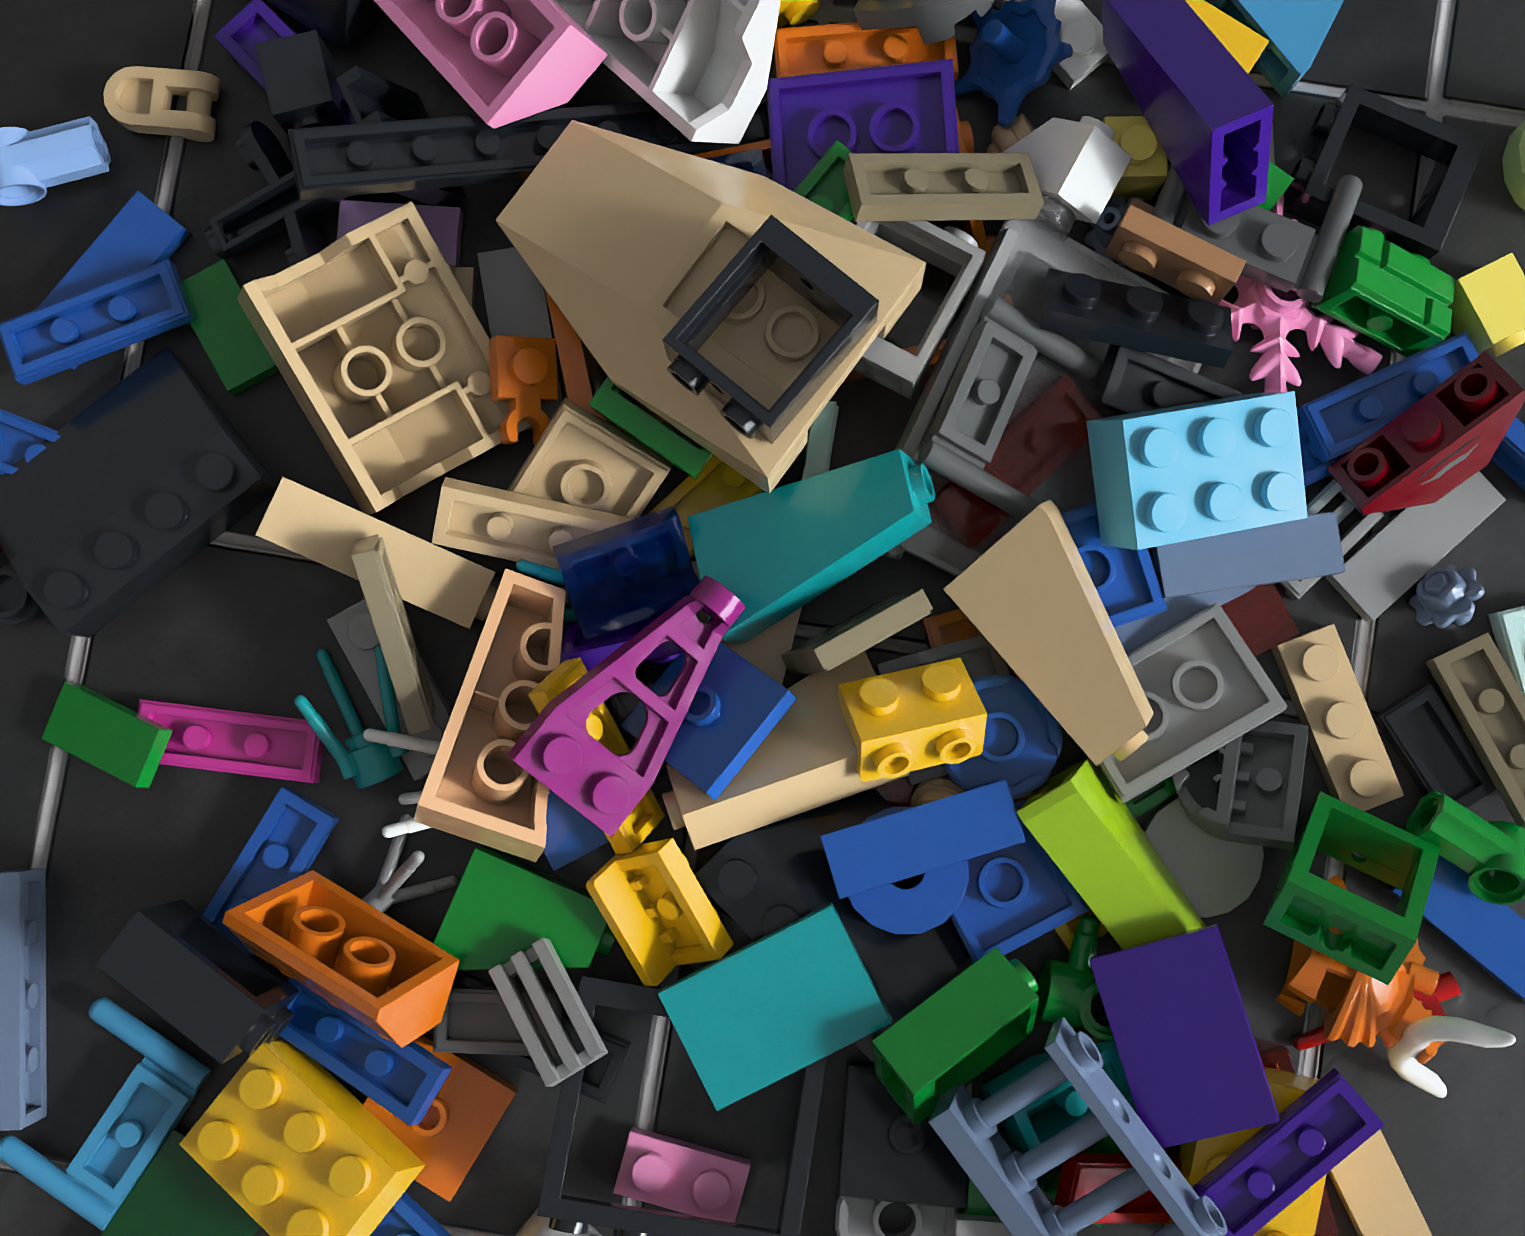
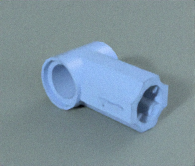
(48, 158)

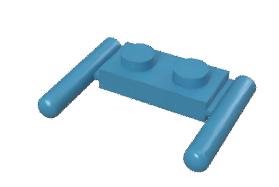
(128, 1131)

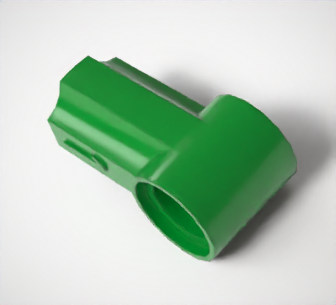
(1485, 850)

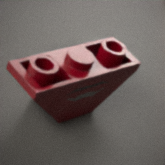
(1433, 441)

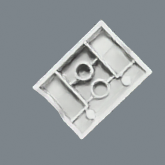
(688, 58)

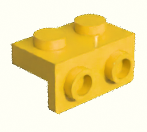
(913, 719)
(658, 910)

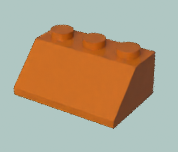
(349, 955)

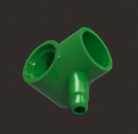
(1070, 986)

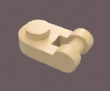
(143, 101)

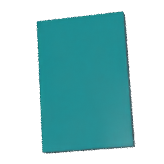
(774, 1006)

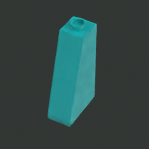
(809, 535)

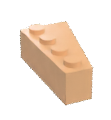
(472, 781)

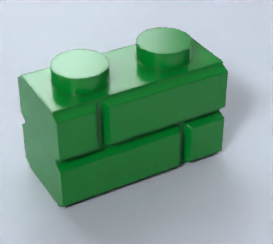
(1388, 293)

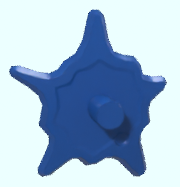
(1014, 54)

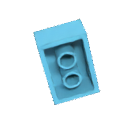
(1197, 470)

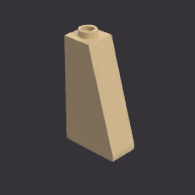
(424, 572)
(1054, 632)
(796, 768)

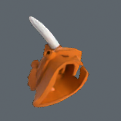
(1364, 1008)

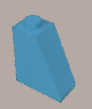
(1293, 33)

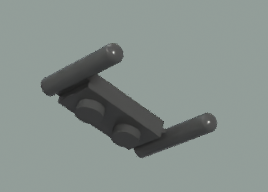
(1274, 246)
(984, 396)

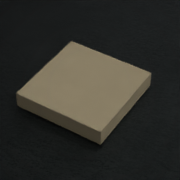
(857, 633)

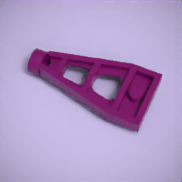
(580, 768)

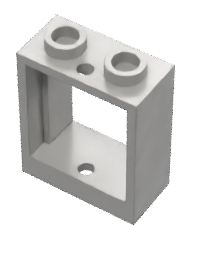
(946, 249)

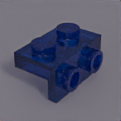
(626, 572)

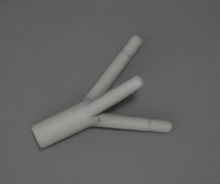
(386, 890)

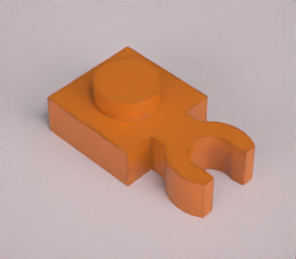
(524, 376)

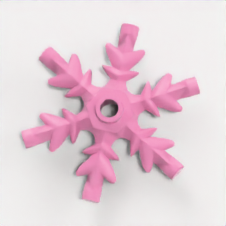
(1276, 315)

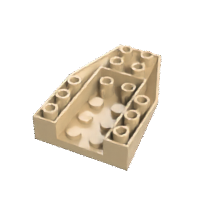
(639, 233)

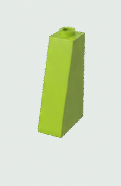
(1107, 856)

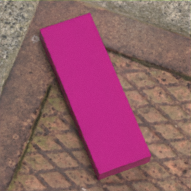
(237, 741)

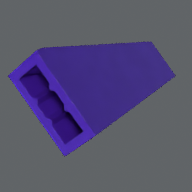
(1195, 100)

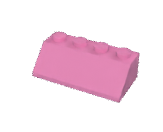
(501, 53)

